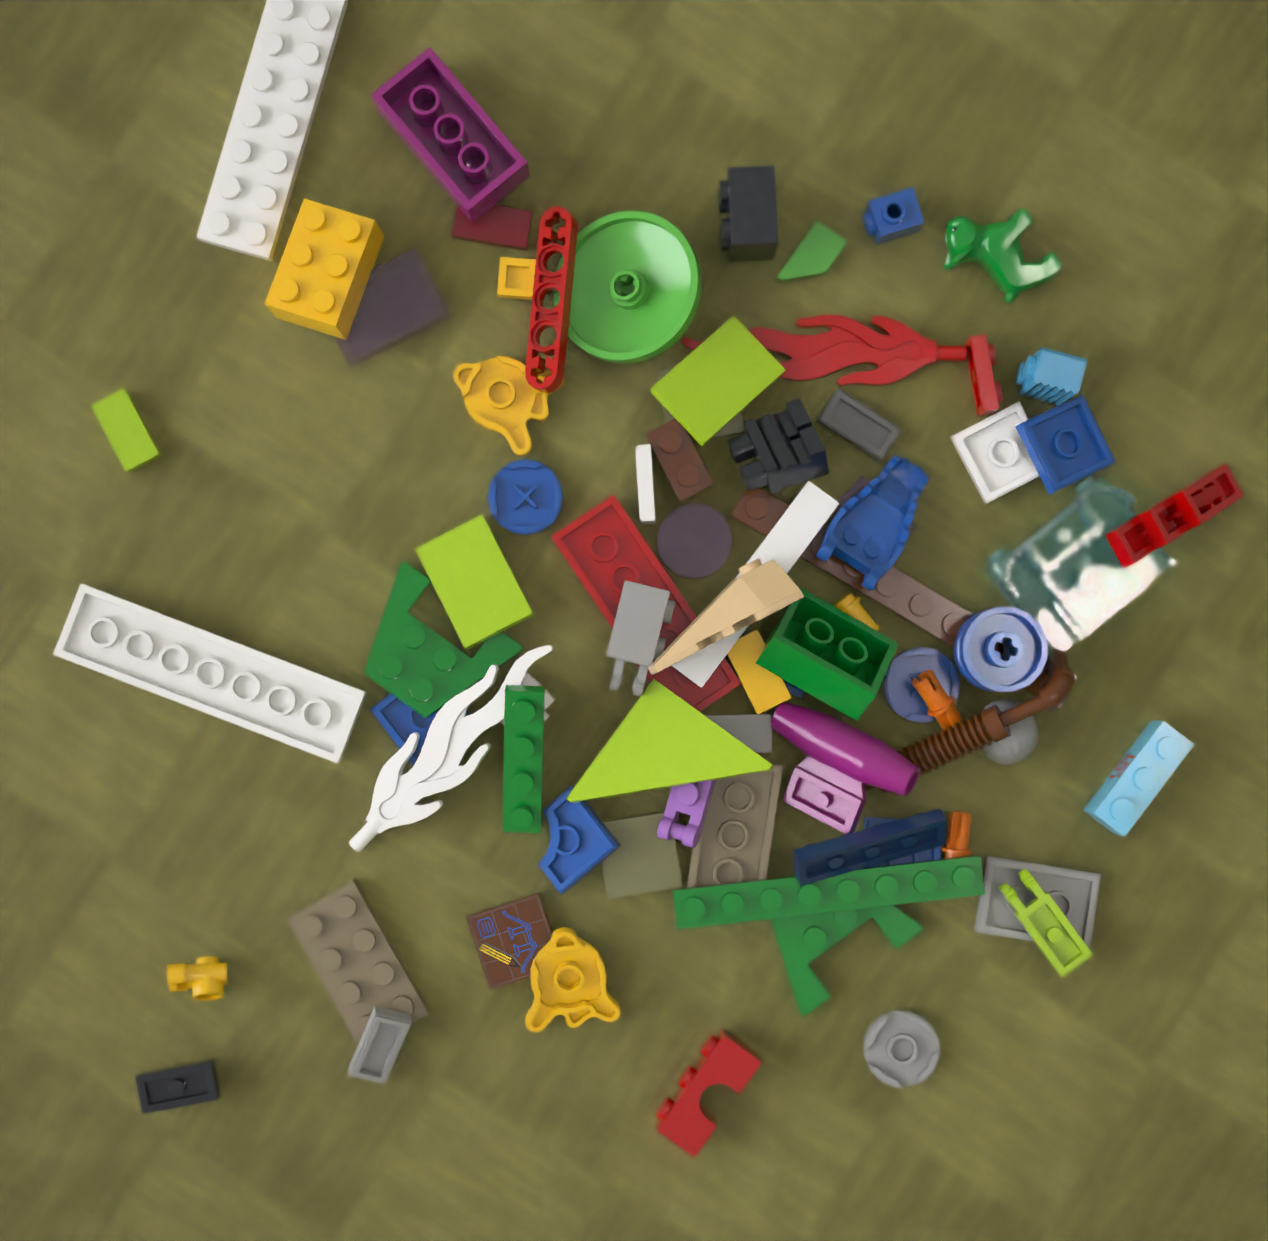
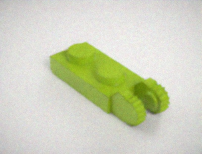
(1048, 926)

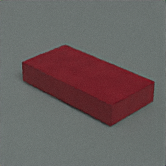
(496, 227)

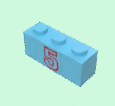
(1138, 777)

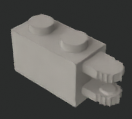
(638, 630)

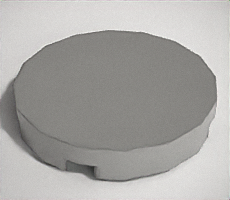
(901, 1048)

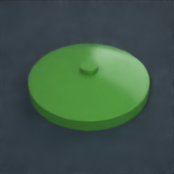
(632, 287)

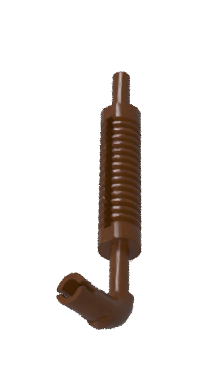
(991, 723)

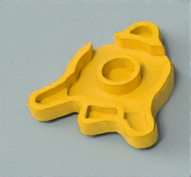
(503, 399)
(569, 982)

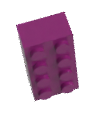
(451, 134)

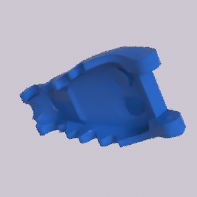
(876, 522)

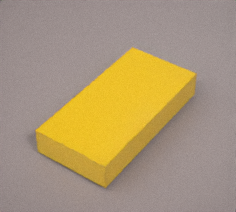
(761, 685)

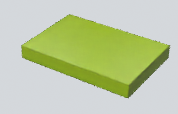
(717, 380)
(474, 582)

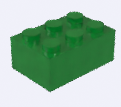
(828, 654)

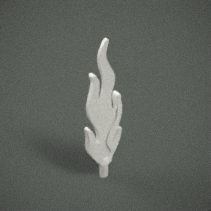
(439, 762)

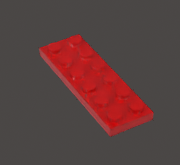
(608, 550)

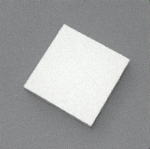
(996, 453)

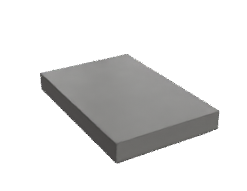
(1070, 889)

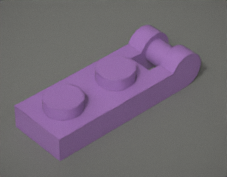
(691, 800)

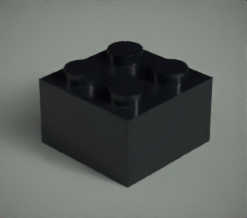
(751, 213)

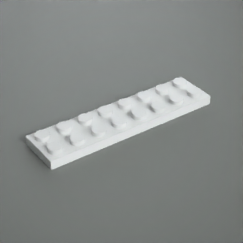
(271, 125)
(210, 673)

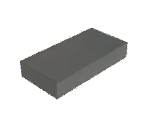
(859, 425)

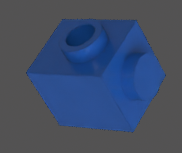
(893, 216)

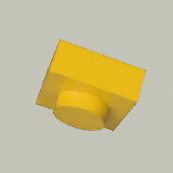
(516, 278)

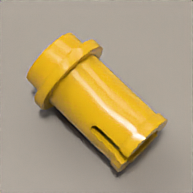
(850, 605)

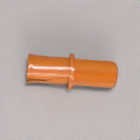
(938, 702)
(957, 835)

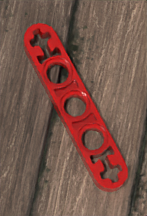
(543, 283)

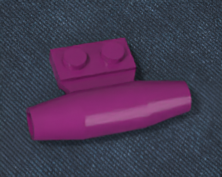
(838, 766)

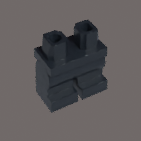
(783, 449)

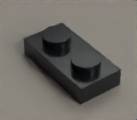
(178, 1086)

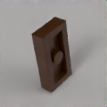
(679, 459)

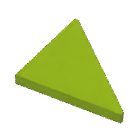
(663, 747)

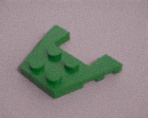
(417, 661)
(808, 936)

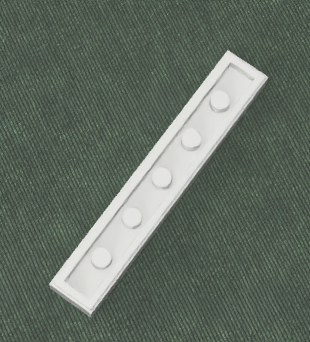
(785, 546)

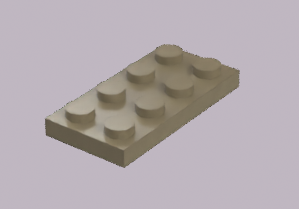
(737, 830)
(355, 958)

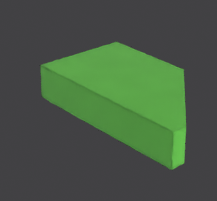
(814, 254)

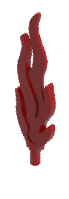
(852, 344)

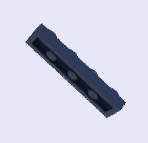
(869, 847)

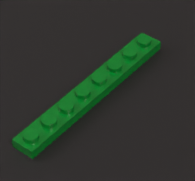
(849, 891)

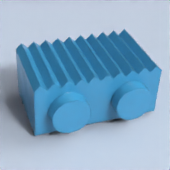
(1050, 376)

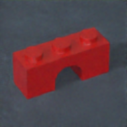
(723, 1062)

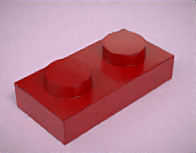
(980, 360)

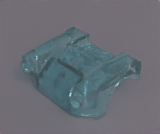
(1069, 570)

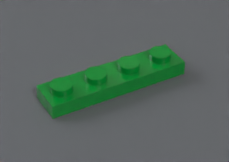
(523, 758)

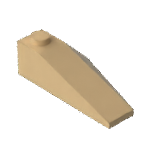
(742, 602)

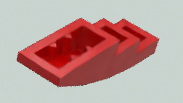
(1174, 515)

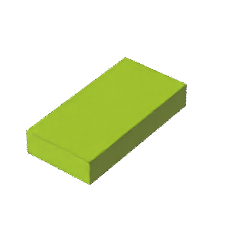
(126, 430)

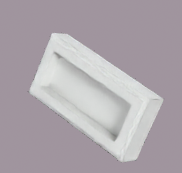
(645, 484)

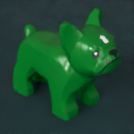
(999, 252)

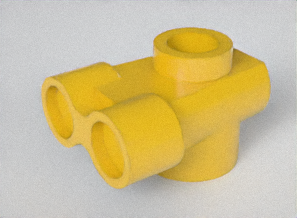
(204, 978)

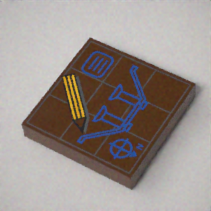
(510, 938)

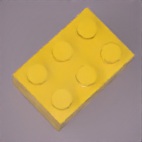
(324, 269)

